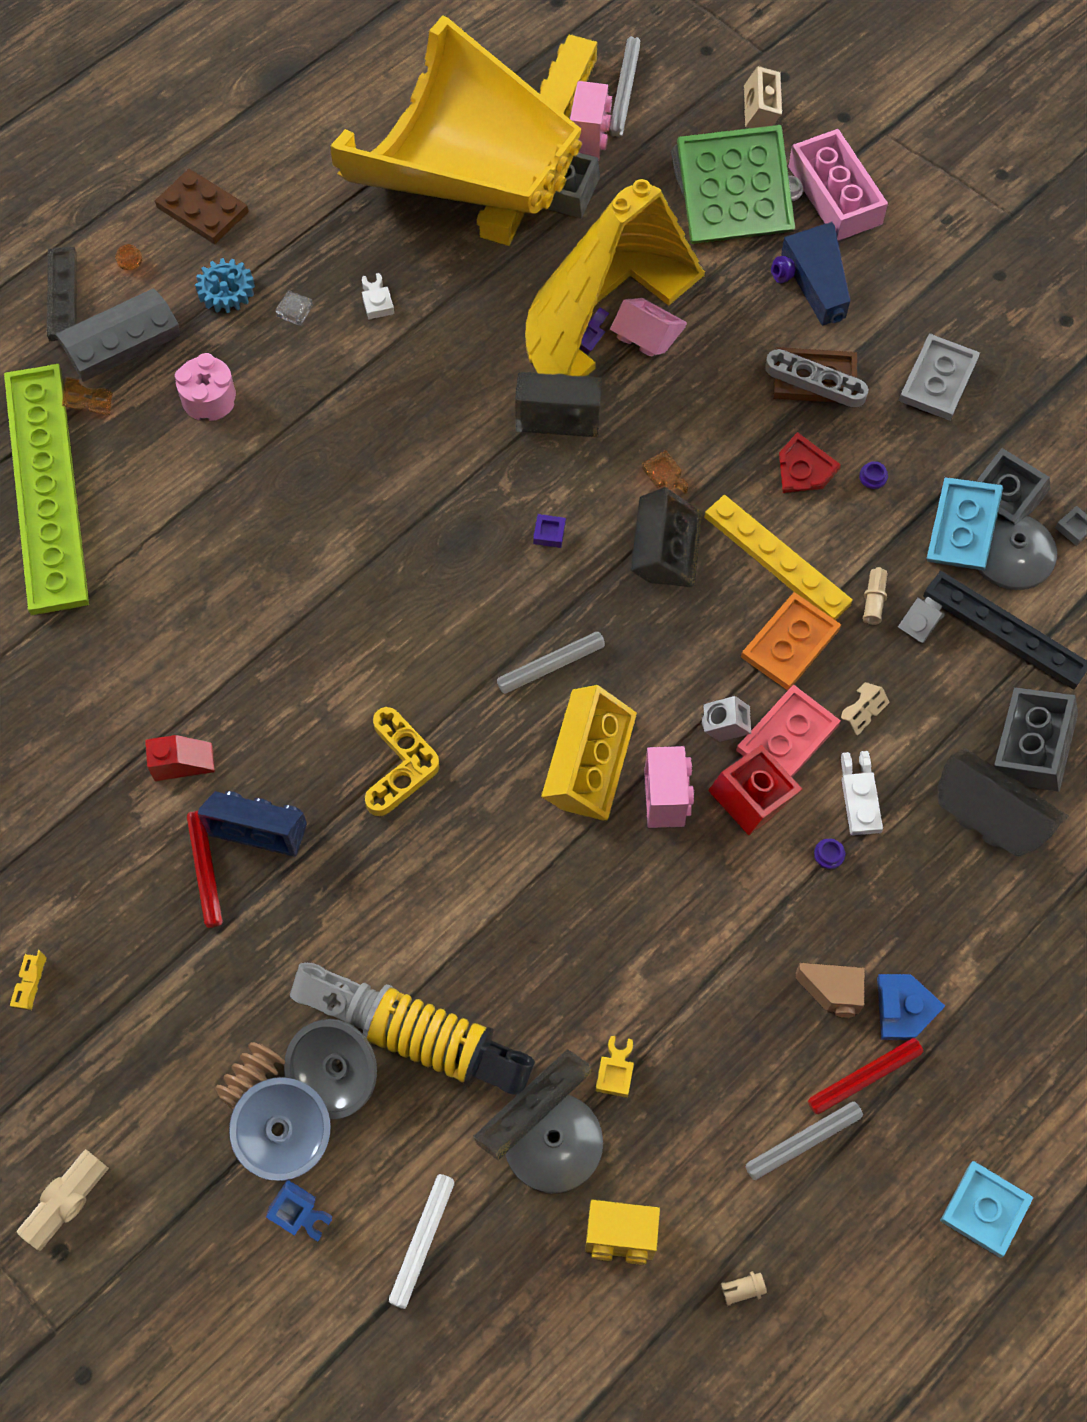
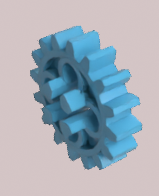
(217, 293)

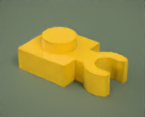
(615, 1072)

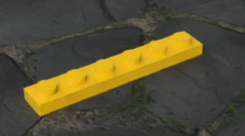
(777, 557)

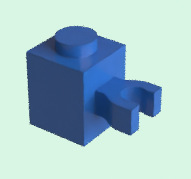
(294, 1208)

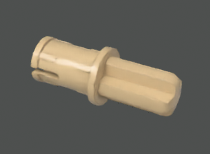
(875, 596)

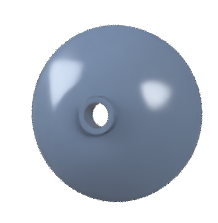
(303, 1122)

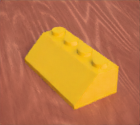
(589, 753)

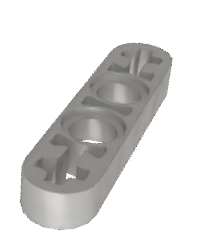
(814, 381)

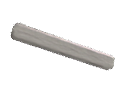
(550, 662)
(804, 1140)

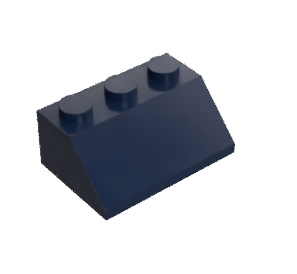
(253, 822)

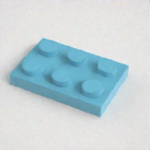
(964, 523)

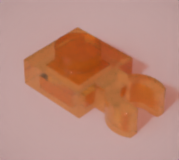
(665, 472)

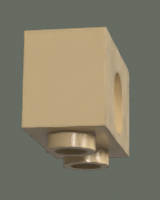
(762, 98)

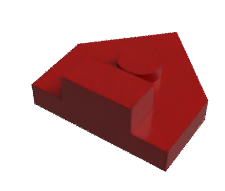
(805, 466)

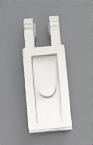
(861, 796)

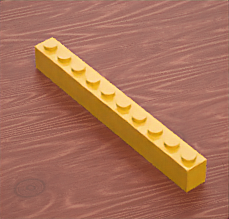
(572, 65)

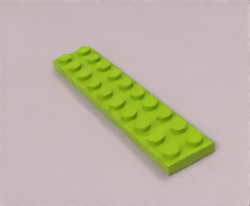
(45, 490)

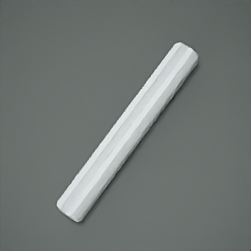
(421, 1241)

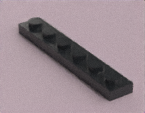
(1007, 630)

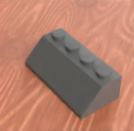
(119, 334)

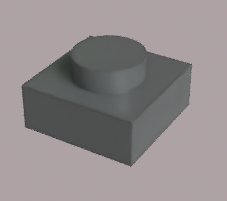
(1074, 525)

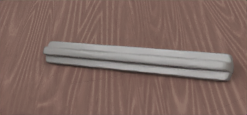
(624, 87)

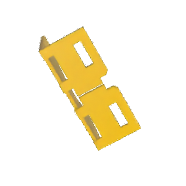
(32, 975)

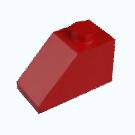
(178, 757)

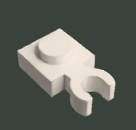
(376, 298)

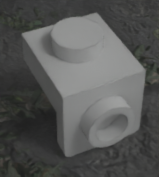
(921, 618)

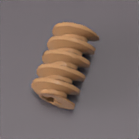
(250, 1074)

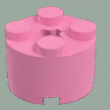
(205, 387)

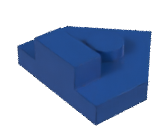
(904, 1006)

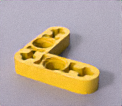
(409, 767)

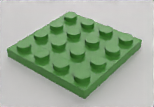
(736, 184)

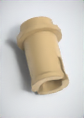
(744, 1288)

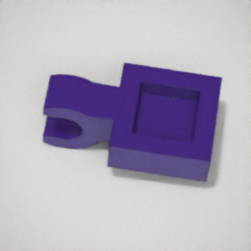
(593, 332)

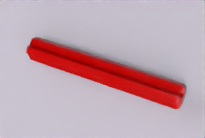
(204, 871)
(865, 1076)

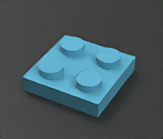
(986, 1209)

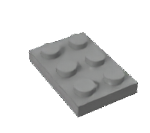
(939, 377)

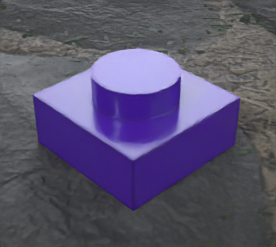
(549, 531)

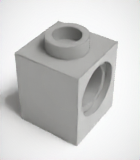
(726, 719)

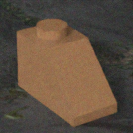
(834, 987)

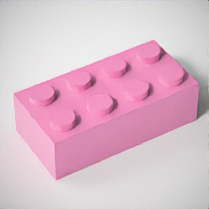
(837, 184)

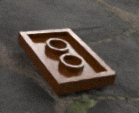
(201, 206)
(838, 360)

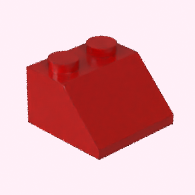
(754, 789)

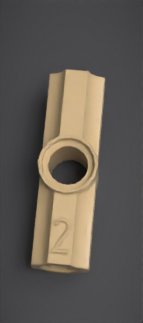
(62, 1200)

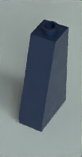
(819, 271)

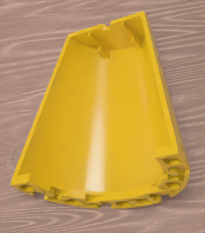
(468, 134)

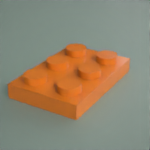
(791, 641)

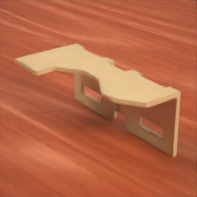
(867, 693)

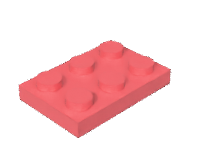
(791, 730)

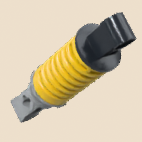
(415, 1033)

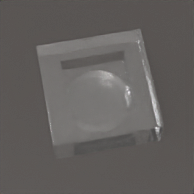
(294, 308)

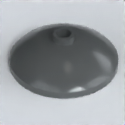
(1020, 564)
(314, 1058)
(562, 1164)

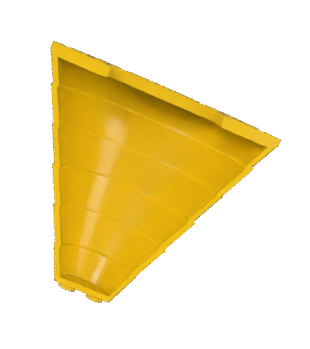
(631, 238)

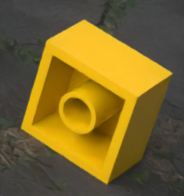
(622, 1231)

